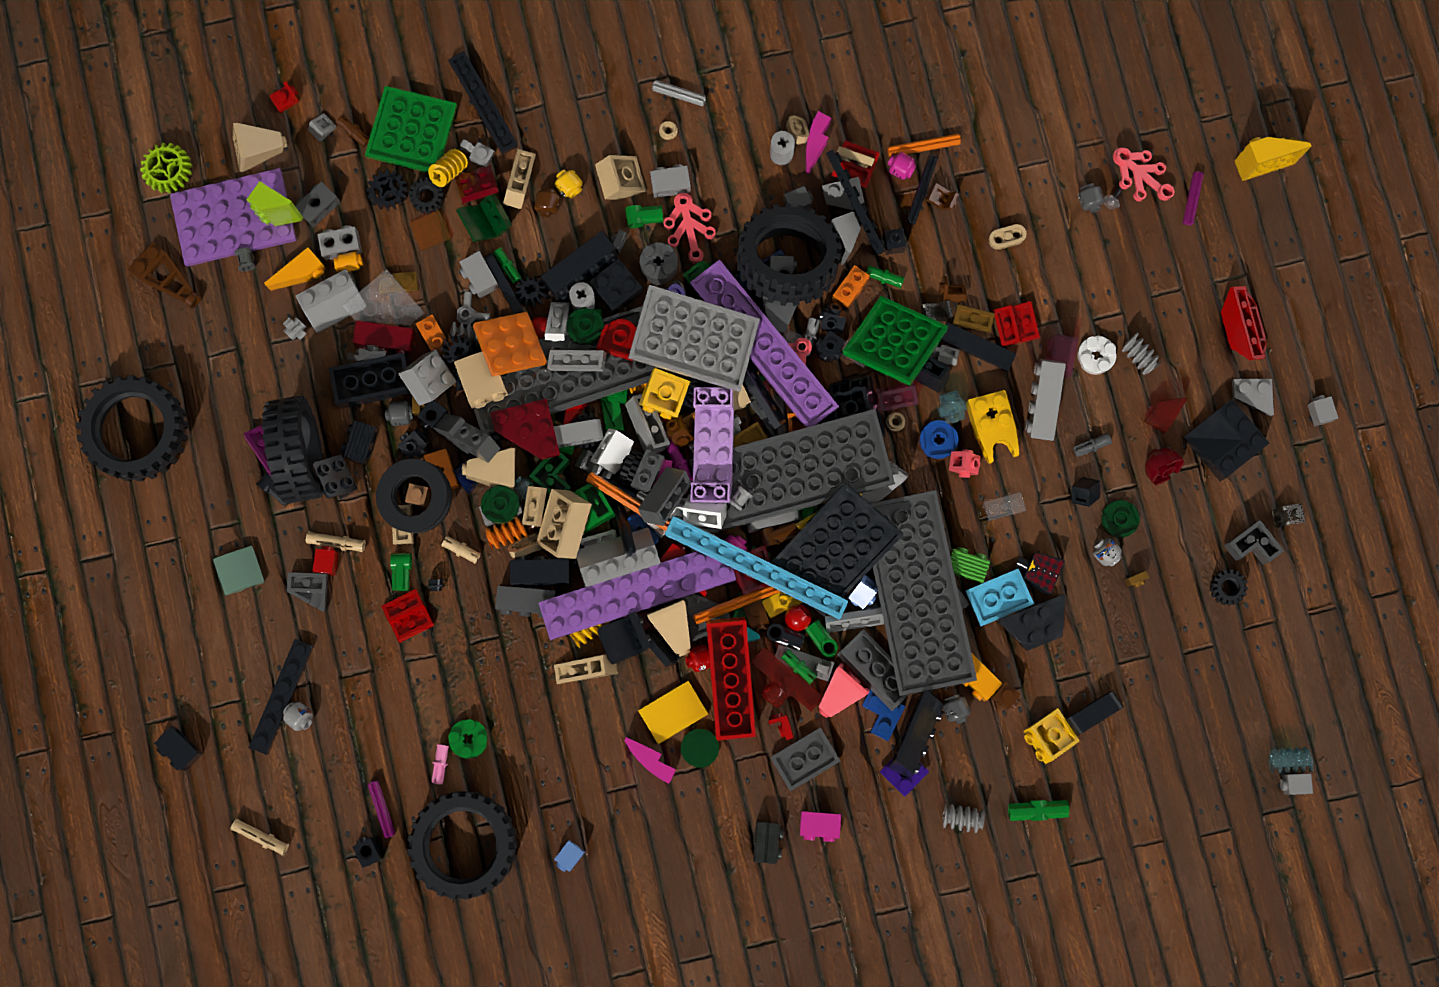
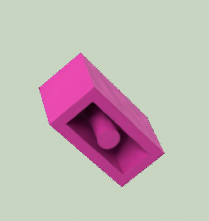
(820, 825)

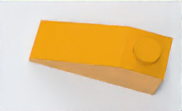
(299, 270)

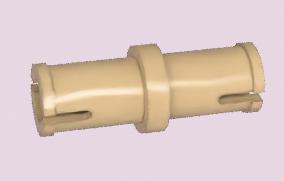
(461, 549)

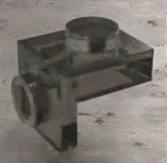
(938, 311)
(1288, 515)

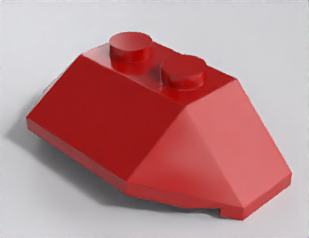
(1244, 324)

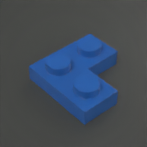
(886, 720)

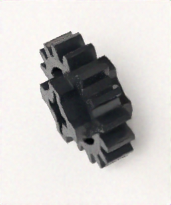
(389, 182)

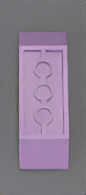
(713, 445)

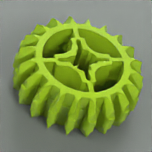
(181, 164)

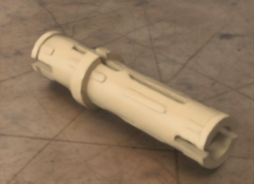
(344, 543)
(260, 837)

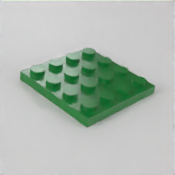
(410, 129)
(895, 340)

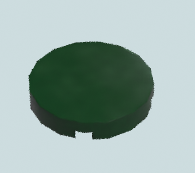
(584, 326)
(500, 504)
(1120, 518)
(699, 748)

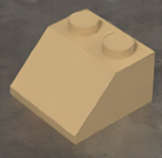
(620, 177)

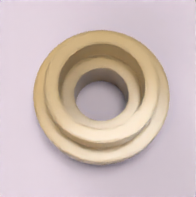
(668, 125)
(899, 417)

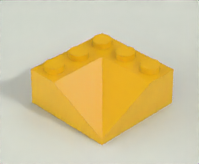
(1269, 155)

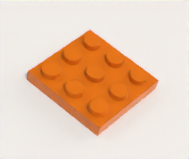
(509, 344)

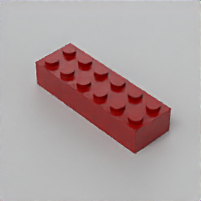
(730, 678)

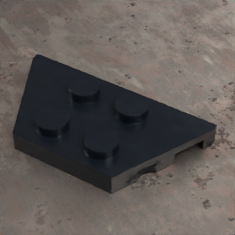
(1037, 623)

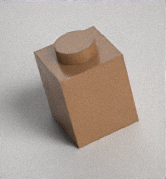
(418, 496)

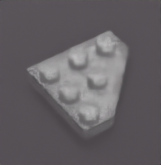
(384, 302)

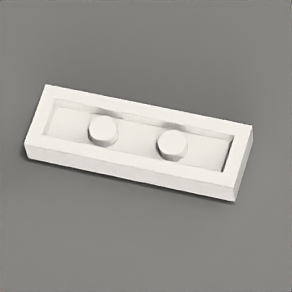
(557, 321)

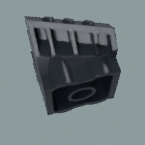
(855, 397)

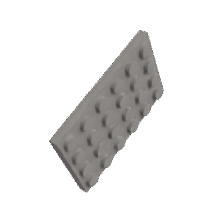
(694, 338)

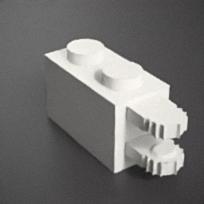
(611, 453)
(701, 513)

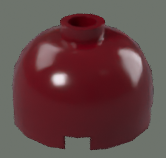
(1161, 464)

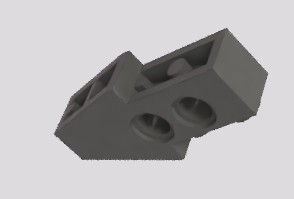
(776, 313)
(467, 437)

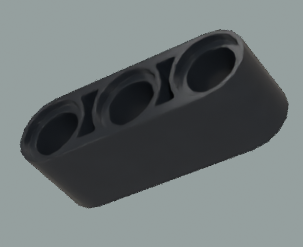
(1094, 712)

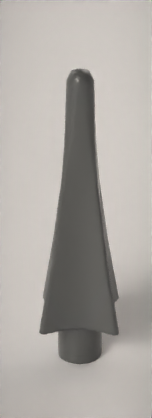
(761, 414)

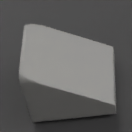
(321, 127)
(584, 461)

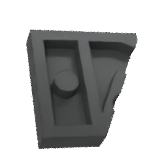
(309, 588)

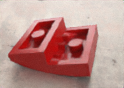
(858, 171)
(1016, 324)
(407, 615)

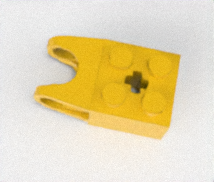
(995, 430)

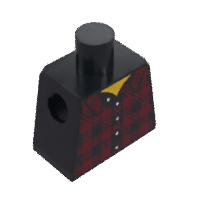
(1041, 571)

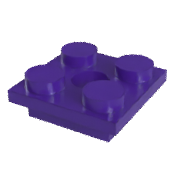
(906, 784)

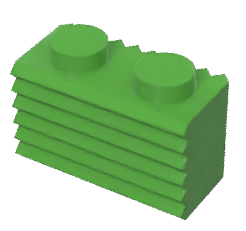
(968, 565)

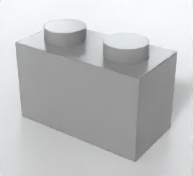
(670, 181)
(478, 274)

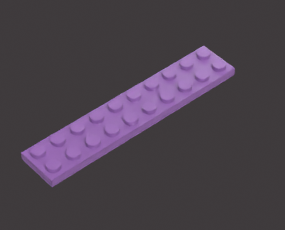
(770, 350)
(633, 593)

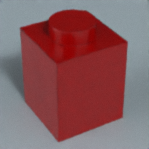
(325, 561)

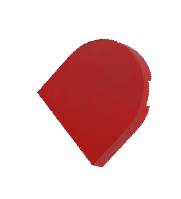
(617, 338)

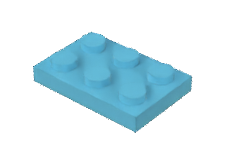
(999, 597)

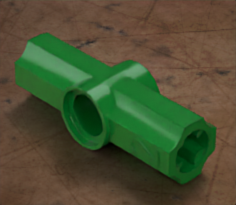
(1038, 810)

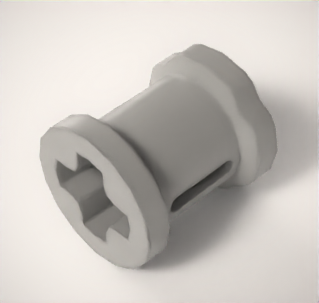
(740, 498)

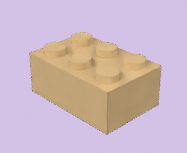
(563, 523)

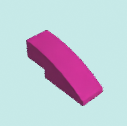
(817, 140)
(650, 760)

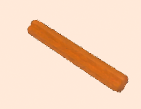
(924, 145)

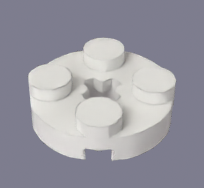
(1087, 360)

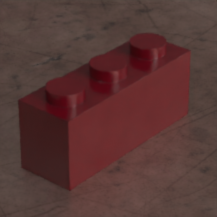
(387, 337)

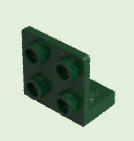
(485, 219)

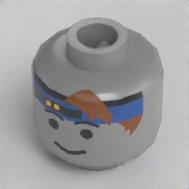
(1107, 552)
(297, 716)

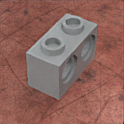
(339, 246)

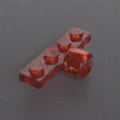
(784, 682)

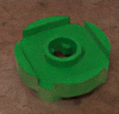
(467, 750)

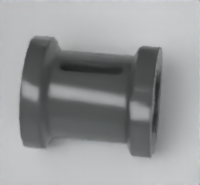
(244, 259)

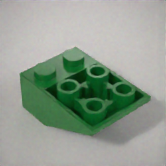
(600, 508)

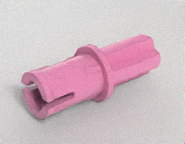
(440, 764)

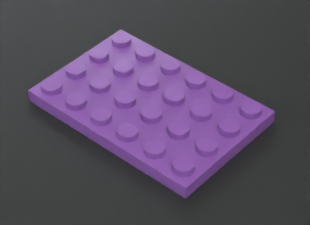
(218, 219)

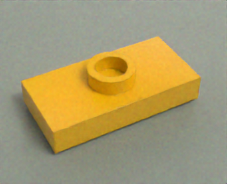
(779, 603)

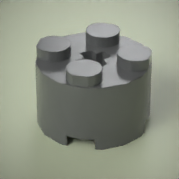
(669, 263)

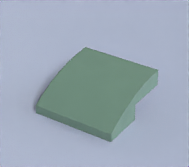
(238, 570)

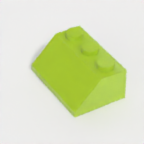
(272, 206)

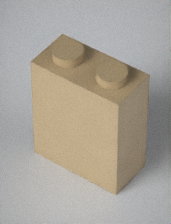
(478, 382)

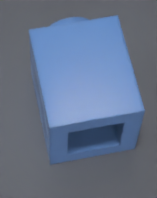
(569, 856)

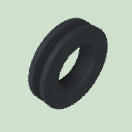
(392, 480)

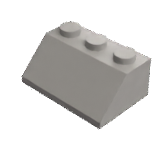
(325, 300)

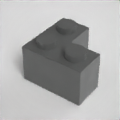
(1254, 539)

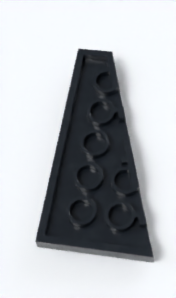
(859, 208)

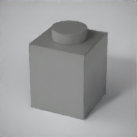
(1322, 410)
(1296, 784)

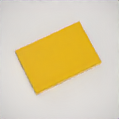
(673, 712)

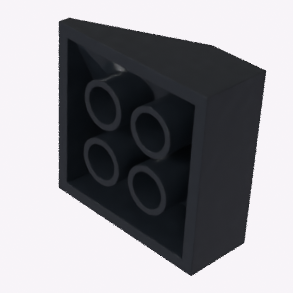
(1226, 440)

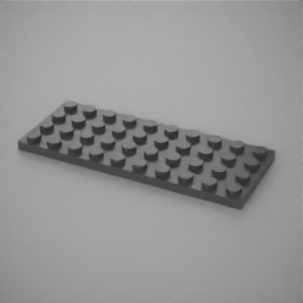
(568, 388)
(807, 467)
(922, 599)

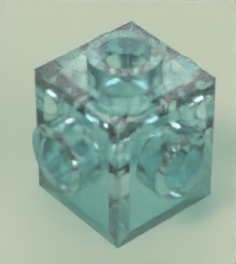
(952, 407)

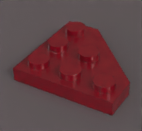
(528, 427)

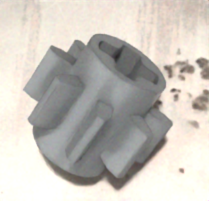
(294, 328)

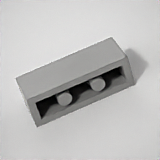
(647, 426)

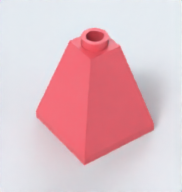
(842, 691)

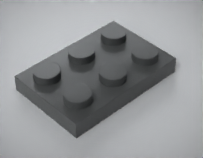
(805, 759)

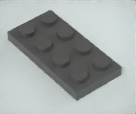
(873, 668)

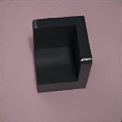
(1086, 491)

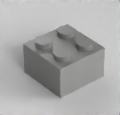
(427, 377)

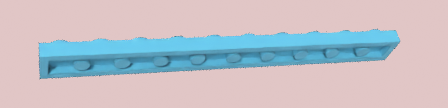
(756, 567)

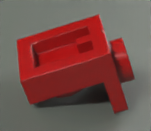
(285, 97)
(784, 729)

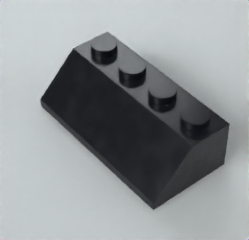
(916, 735)

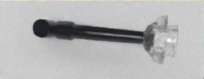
(1112, 200)

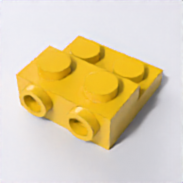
(664, 394)
(1051, 736)

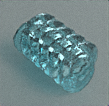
(1290, 758)

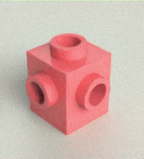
(964, 463)

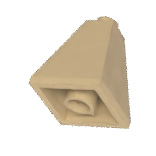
(255, 145)
(496, 472)
(673, 626)

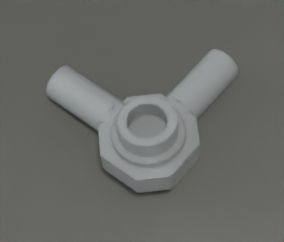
(467, 314)

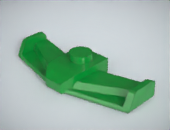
(612, 412)

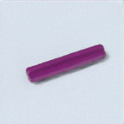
(1193, 198)
(381, 809)

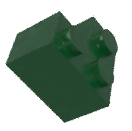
(548, 473)

